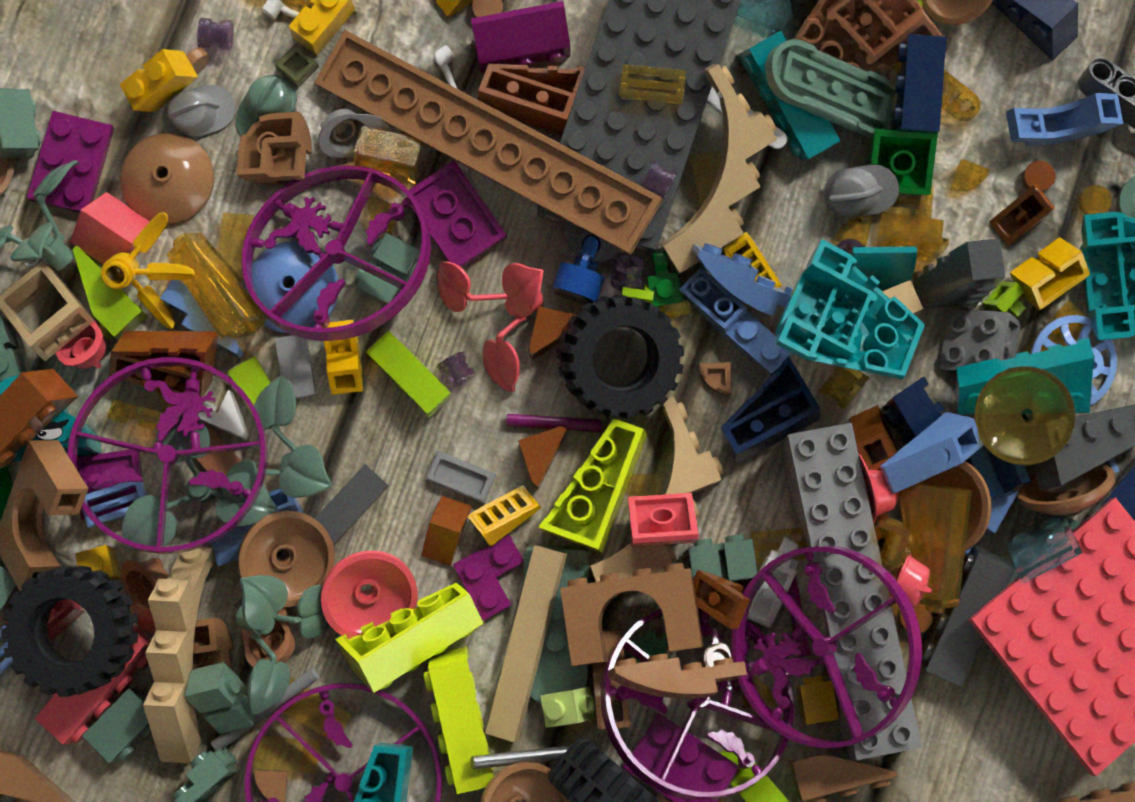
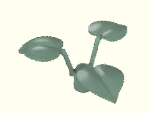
(40, 242)
(302, 468)
(142, 516)
(261, 601)

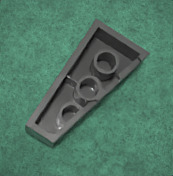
(1093, 441)
(956, 639)

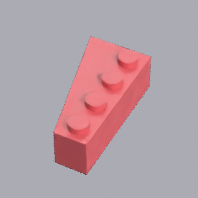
(69, 716)

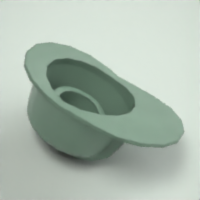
(265, 97)

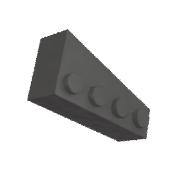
(962, 276)

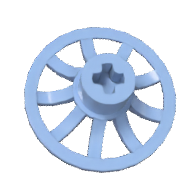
(1098, 367)

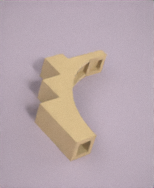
(735, 177)
(688, 475)
(170, 656)

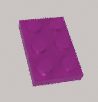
(69, 140)
(456, 215)
(695, 765)

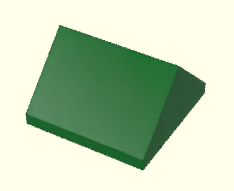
(907, 156)

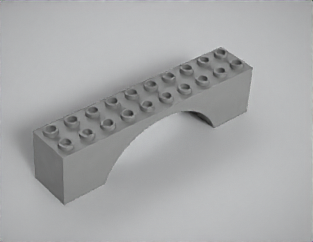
(835, 511)

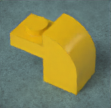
(343, 363)

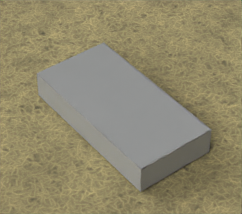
(296, 365)
(460, 477)

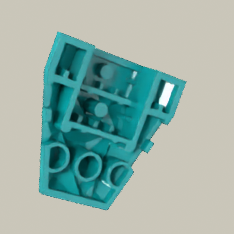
(1111, 284)
(846, 319)

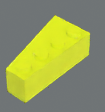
(595, 494)
(410, 636)
(459, 718)

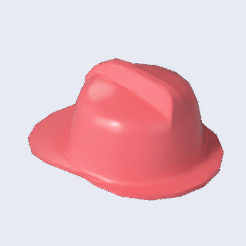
(84, 349)
(878, 492)
(913, 579)

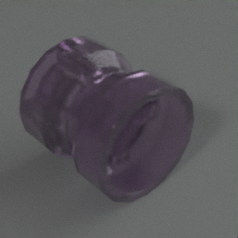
(213, 34)

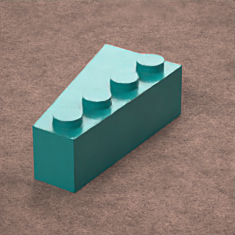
(805, 131)
(1069, 363)
(386, 774)

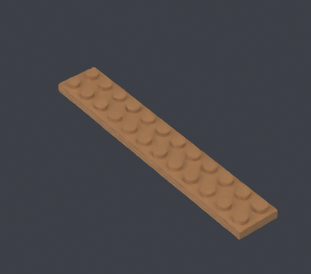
(489, 142)

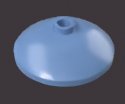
(286, 262)

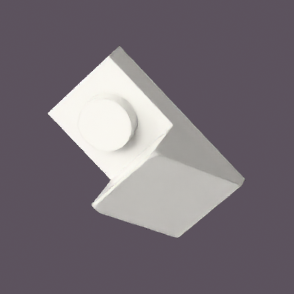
(227, 418)

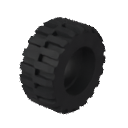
(661, 363)
(29, 636)
(591, 776)

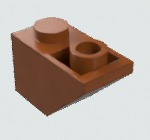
(873, 437)

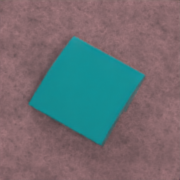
(887, 264)

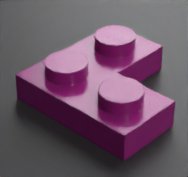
(480, 575)

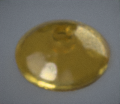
(1001, 421)

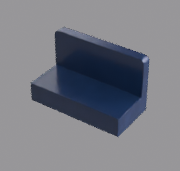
(1000, 476)

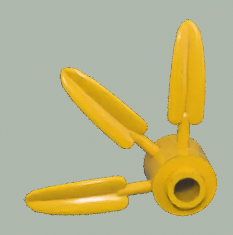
(118, 279)

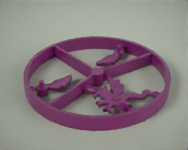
(307, 218)
(189, 406)
(776, 655)
(335, 732)
(727, 741)

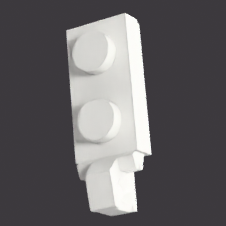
(766, 603)

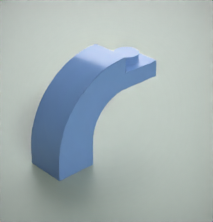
(1066, 122)

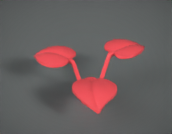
(522, 298)

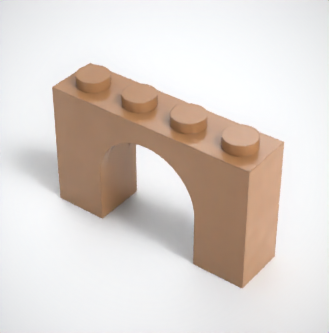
(42, 481)
(586, 604)

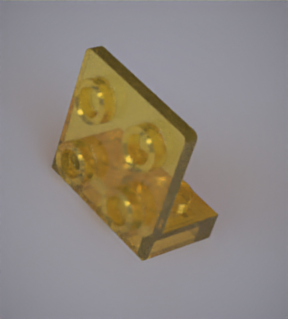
(912, 231)

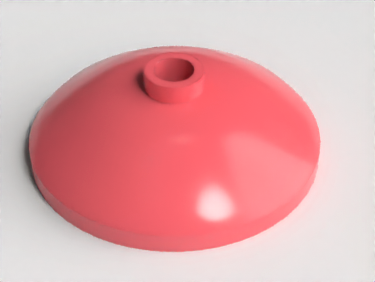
(349, 607)

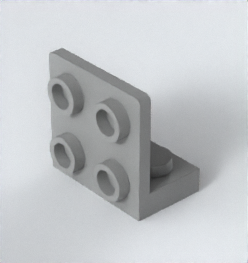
(978, 337)

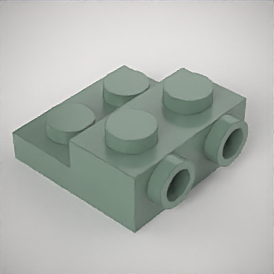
(207, 774)

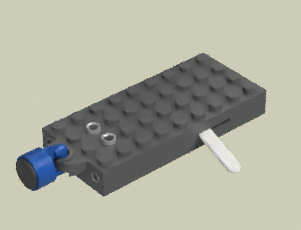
(634, 132)

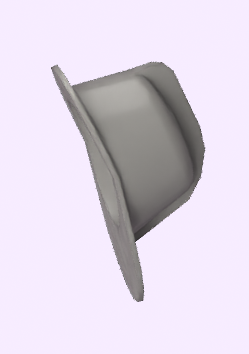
(199, 111)
(342, 129)
(861, 190)

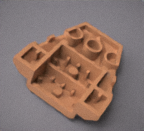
(864, 30)

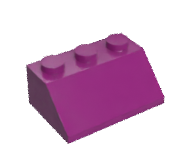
(522, 36)

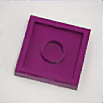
(99, 464)

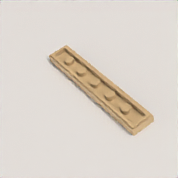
(526, 644)

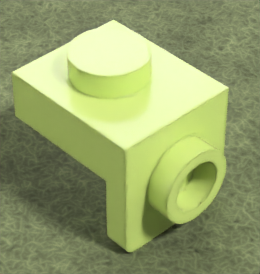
(568, 707)

